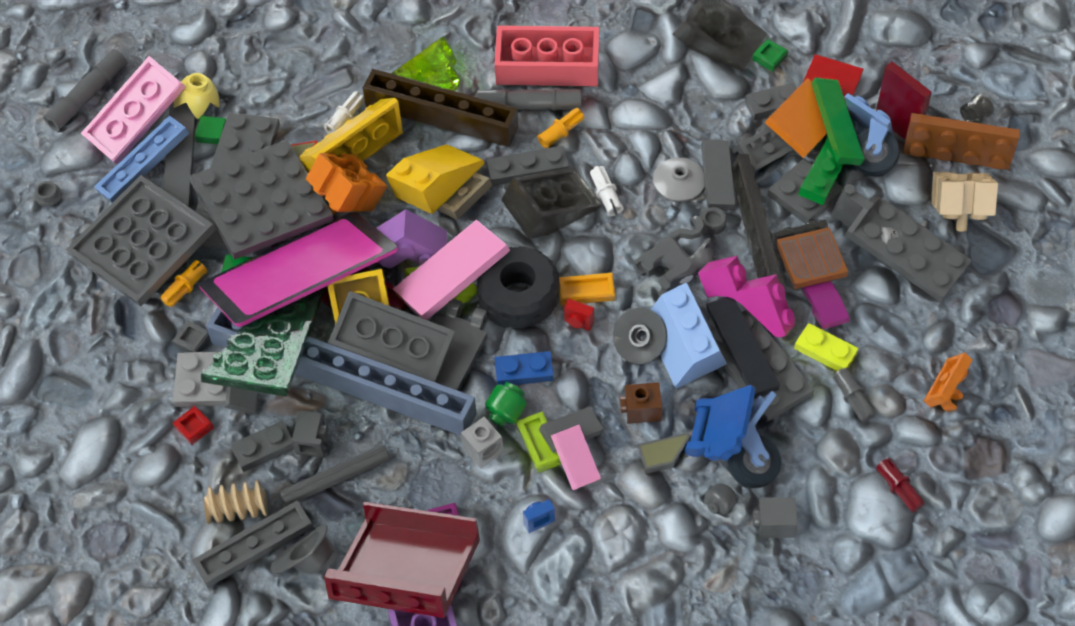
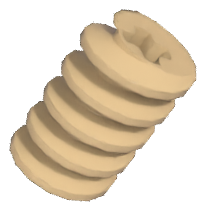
(235, 502)

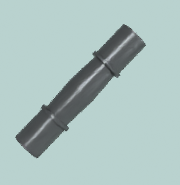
(85, 90)
(535, 99)

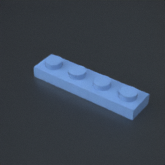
(142, 158)

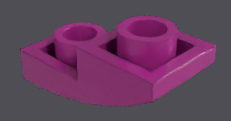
(826, 304)

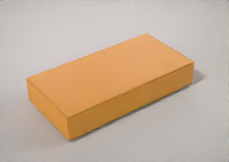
(587, 288)

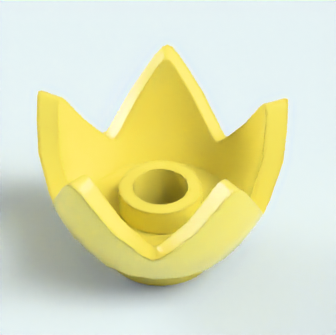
(198, 94)

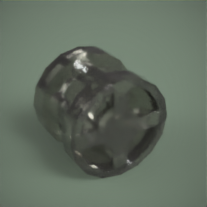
(977, 109)

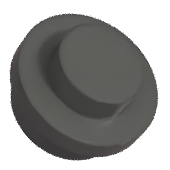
(47, 193)

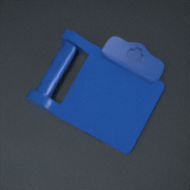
(725, 425)

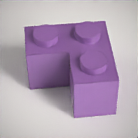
(414, 237)

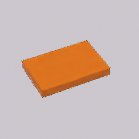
(799, 120)

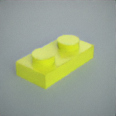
(825, 348)

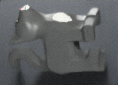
(673, 260)

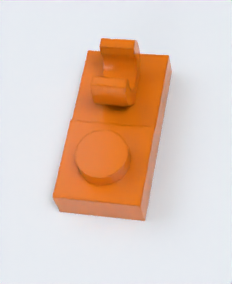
(945, 384)

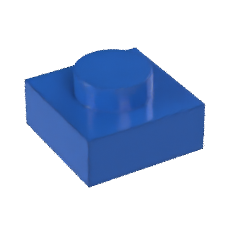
(538, 515)

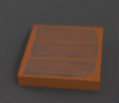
(812, 258)

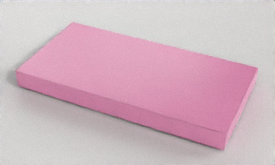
(133, 110)
(451, 270)

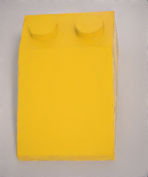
(432, 176)
(368, 284)

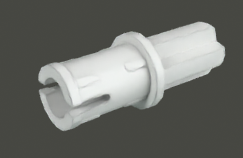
(344, 112)
(606, 190)

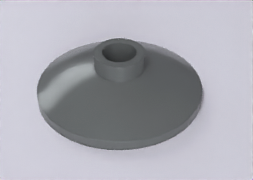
(627, 335)

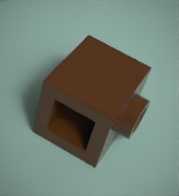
(642, 403)

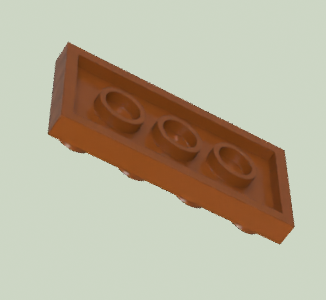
(961, 141)

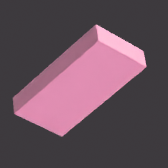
(575, 457)

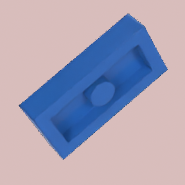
(524, 368)

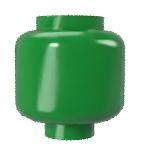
(505, 404)

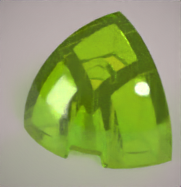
(433, 66)

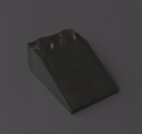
(720, 32)
(549, 201)

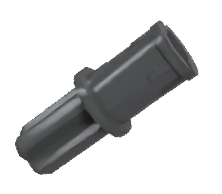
(853, 394)

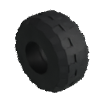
(523, 307)

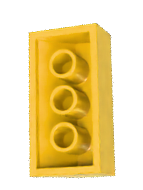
(361, 135)

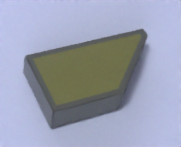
(662, 453)

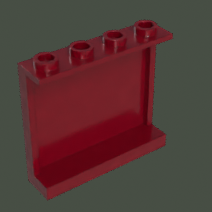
(405, 560)

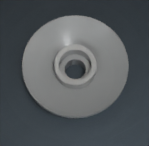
(677, 187)

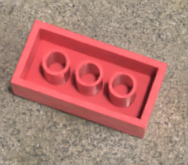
(547, 55)

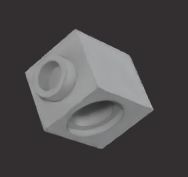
(482, 442)

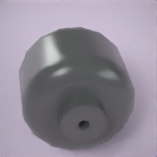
(720, 498)

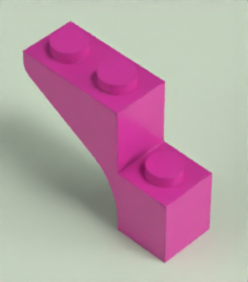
(760, 296)

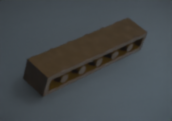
(444, 107)

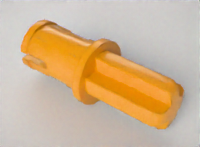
(560, 128)
(183, 283)

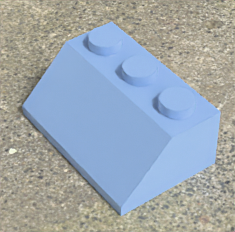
(690, 342)

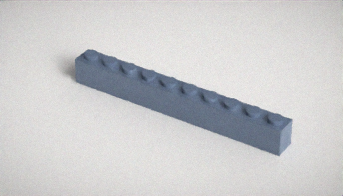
(371, 381)

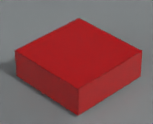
(193, 425)

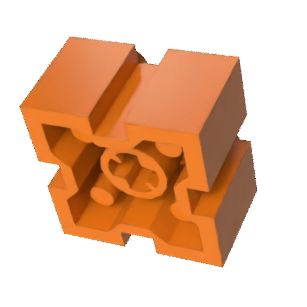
(345, 183)

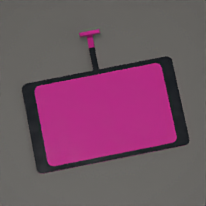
(297, 268)

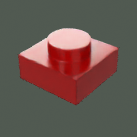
(579, 315)

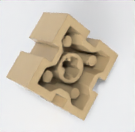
(964, 194)

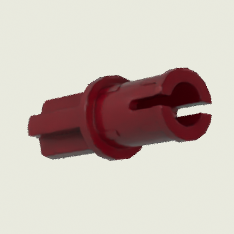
(899, 484)

